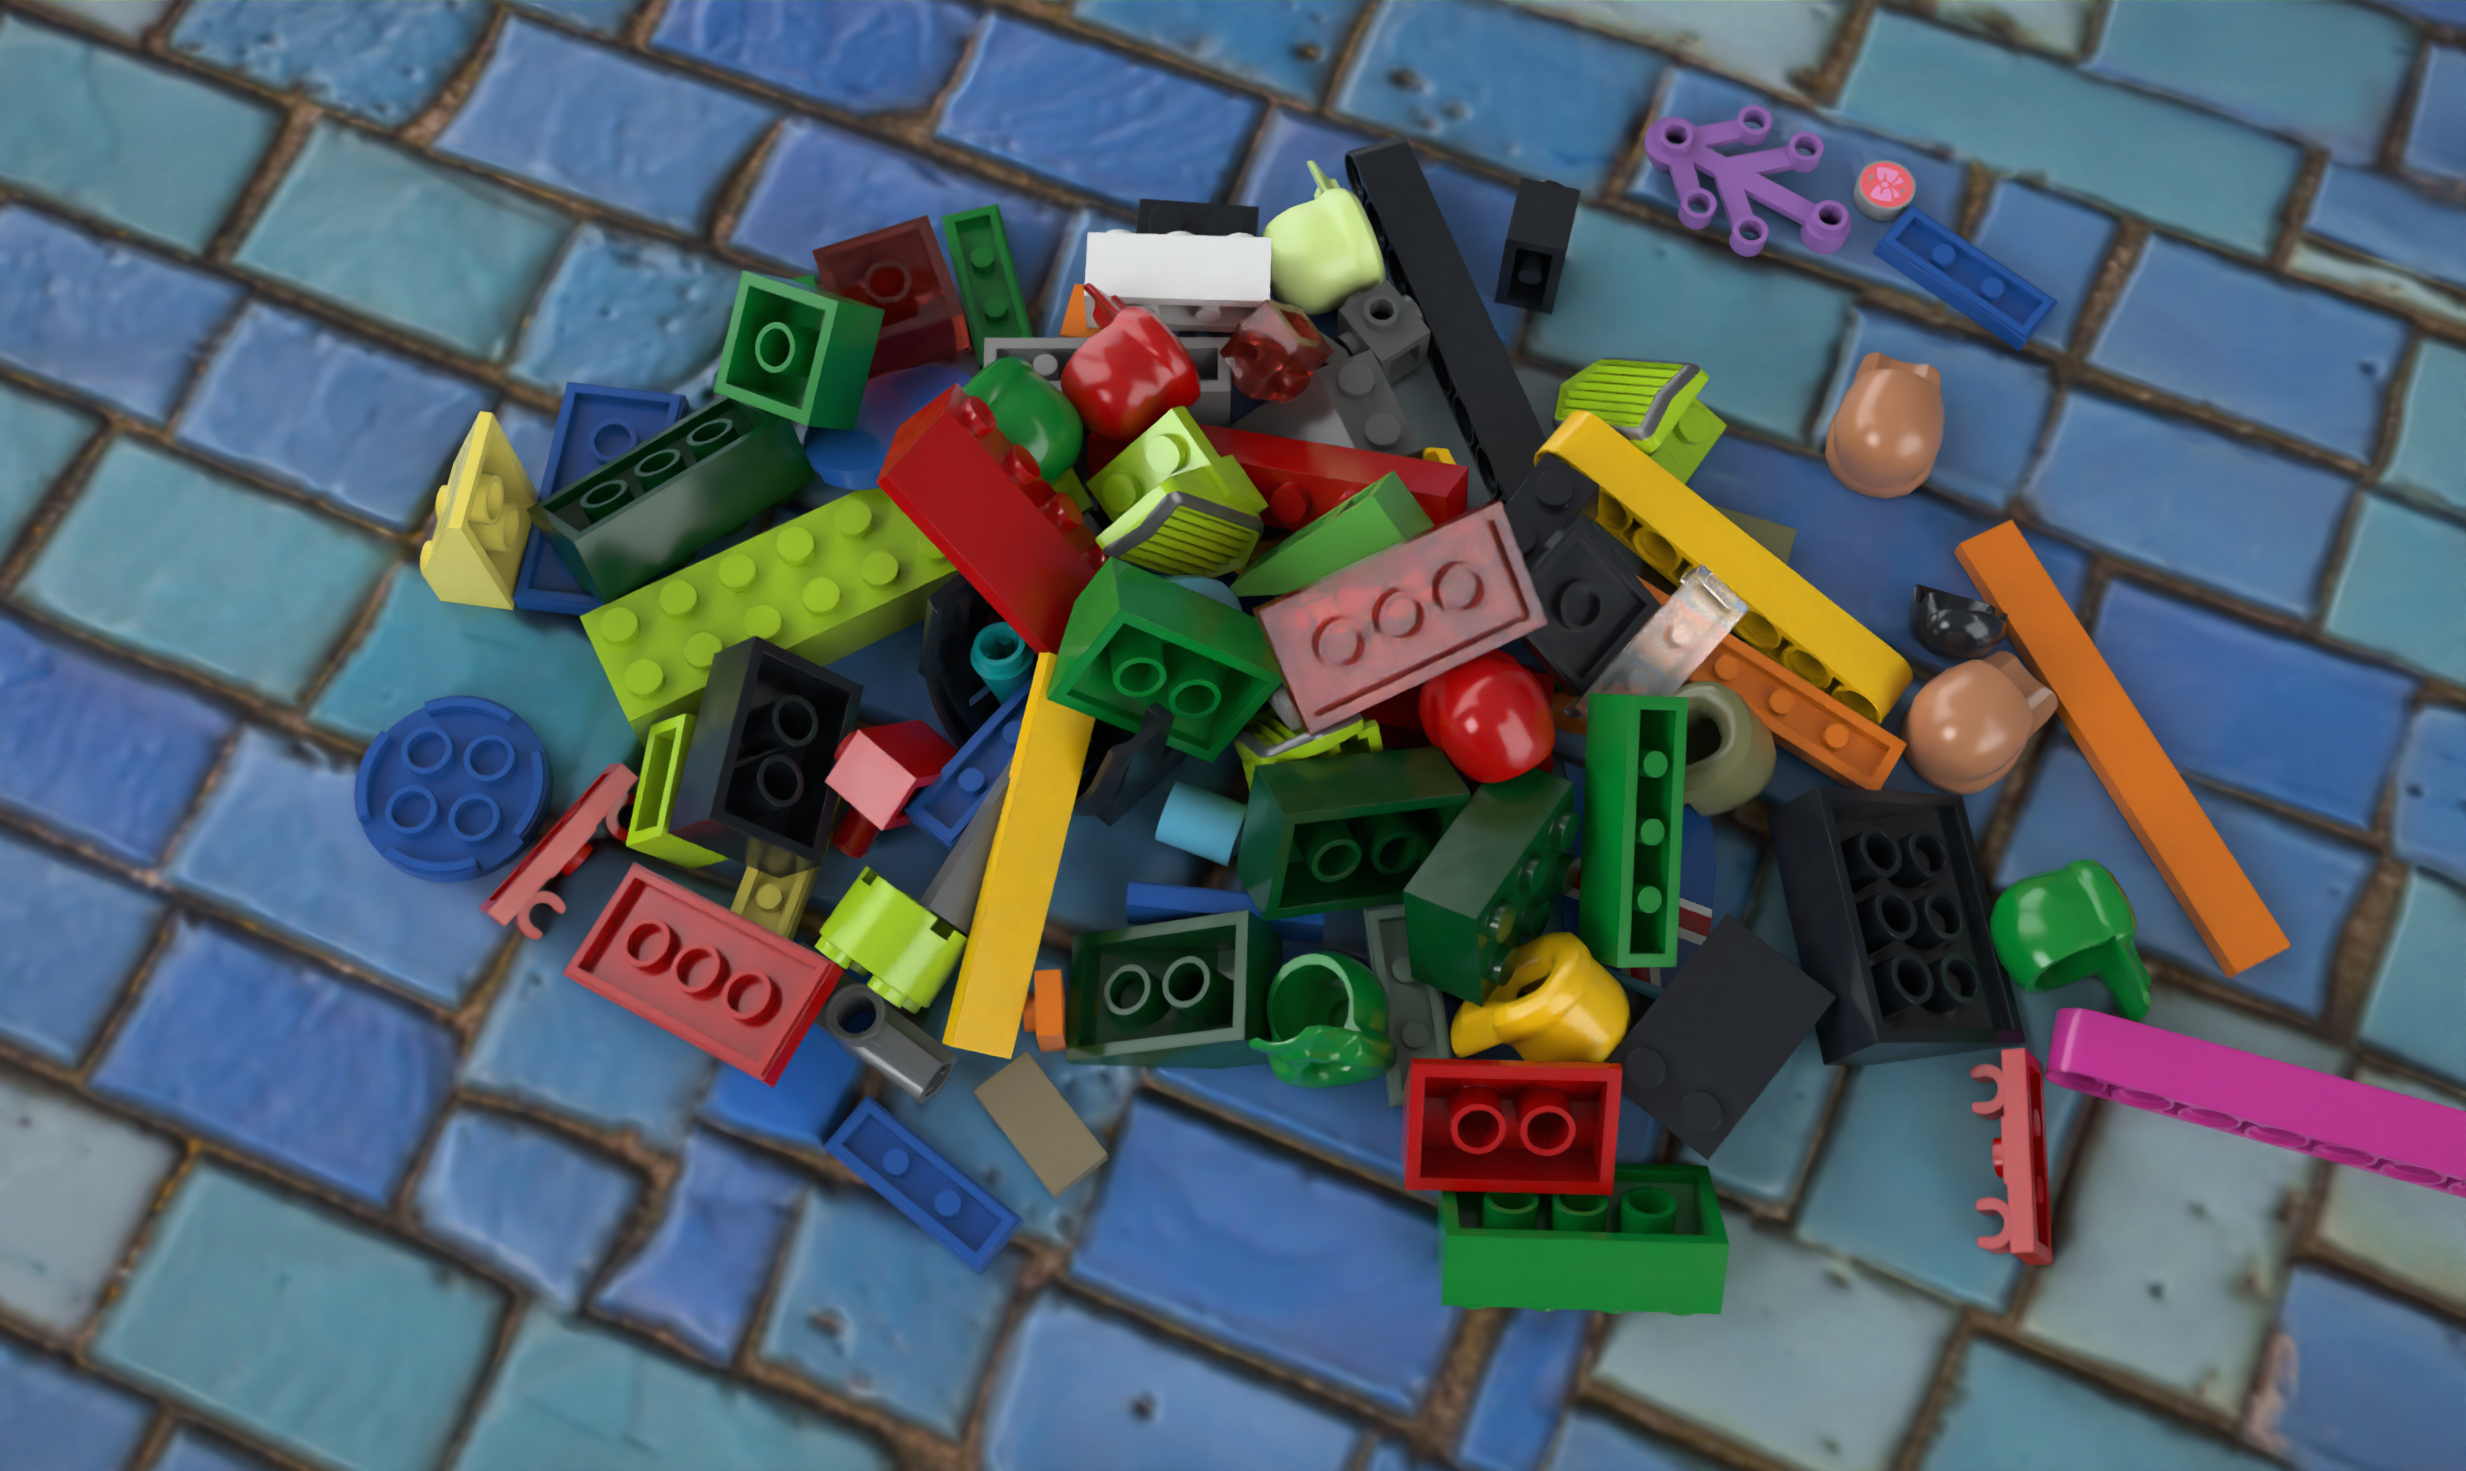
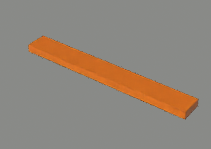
(2123, 751)

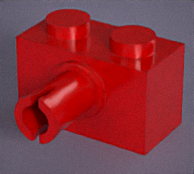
(880, 775)

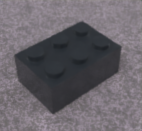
(764, 758)

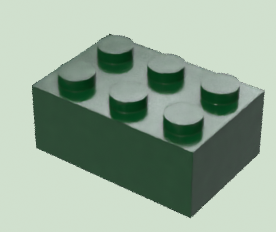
(1344, 829)
(1491, 884)

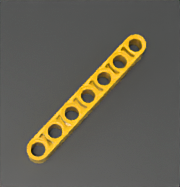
(1681, 531)

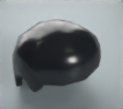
(1954, 624)

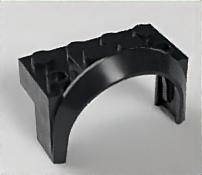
(1119, 763)

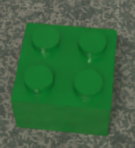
(798, 351)

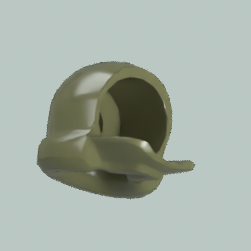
(1726, 749)

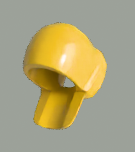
(1568, 1016)

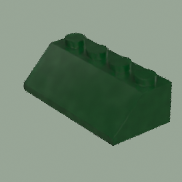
(673, 496)

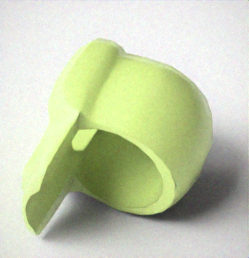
(1323, 249)

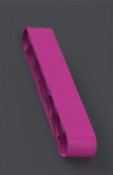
(2259, 1098)

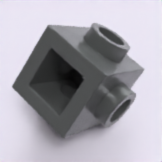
(1387, 325)

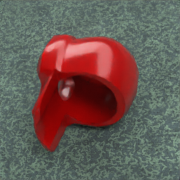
(1128, 371)
(1489, 719)

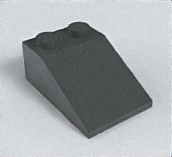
(1343, 407)

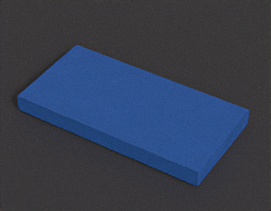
(590, 431)

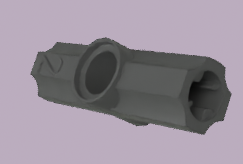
(890, 1045)

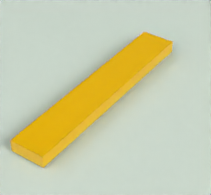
(1019, 872)

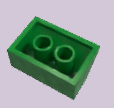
(1153, 642)

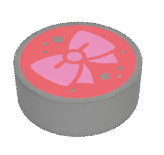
(1884, 190)

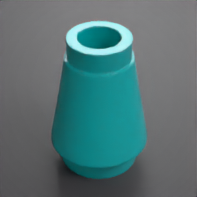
(1002, 659)

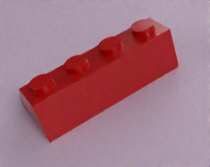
(992, 515)

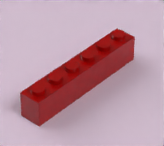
(1311, 478)

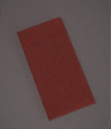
(1400, 616)

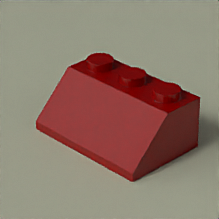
(1510, 1126)

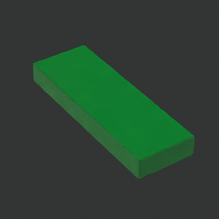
(986, 276)

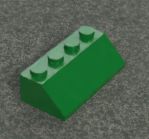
(1638, 1250)

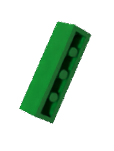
(1632, 828)

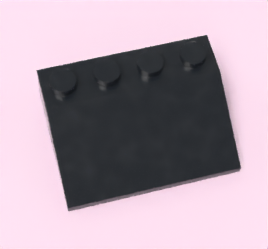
(1893, 925)

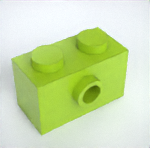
(657, 793)

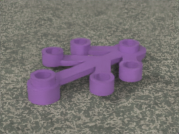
(1742, 177)

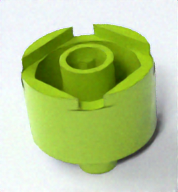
(893, 939)

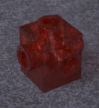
(1275, 352)

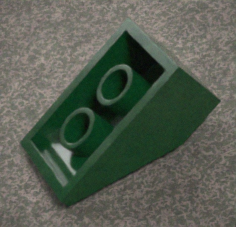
(1173, 993)

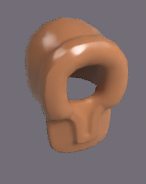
(1887, 428)
(1974, 723)

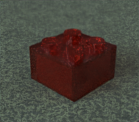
(907, 278)

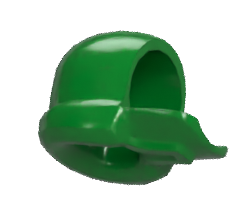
(1031, 413)
(2071, 928)
(1327, 1023)

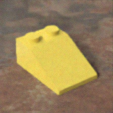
(480, 522)

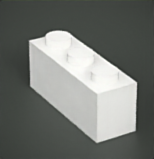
(1181, 276)

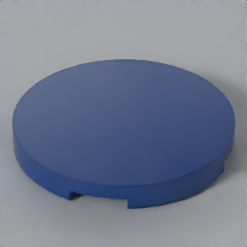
(856, 457)
(454, 789)

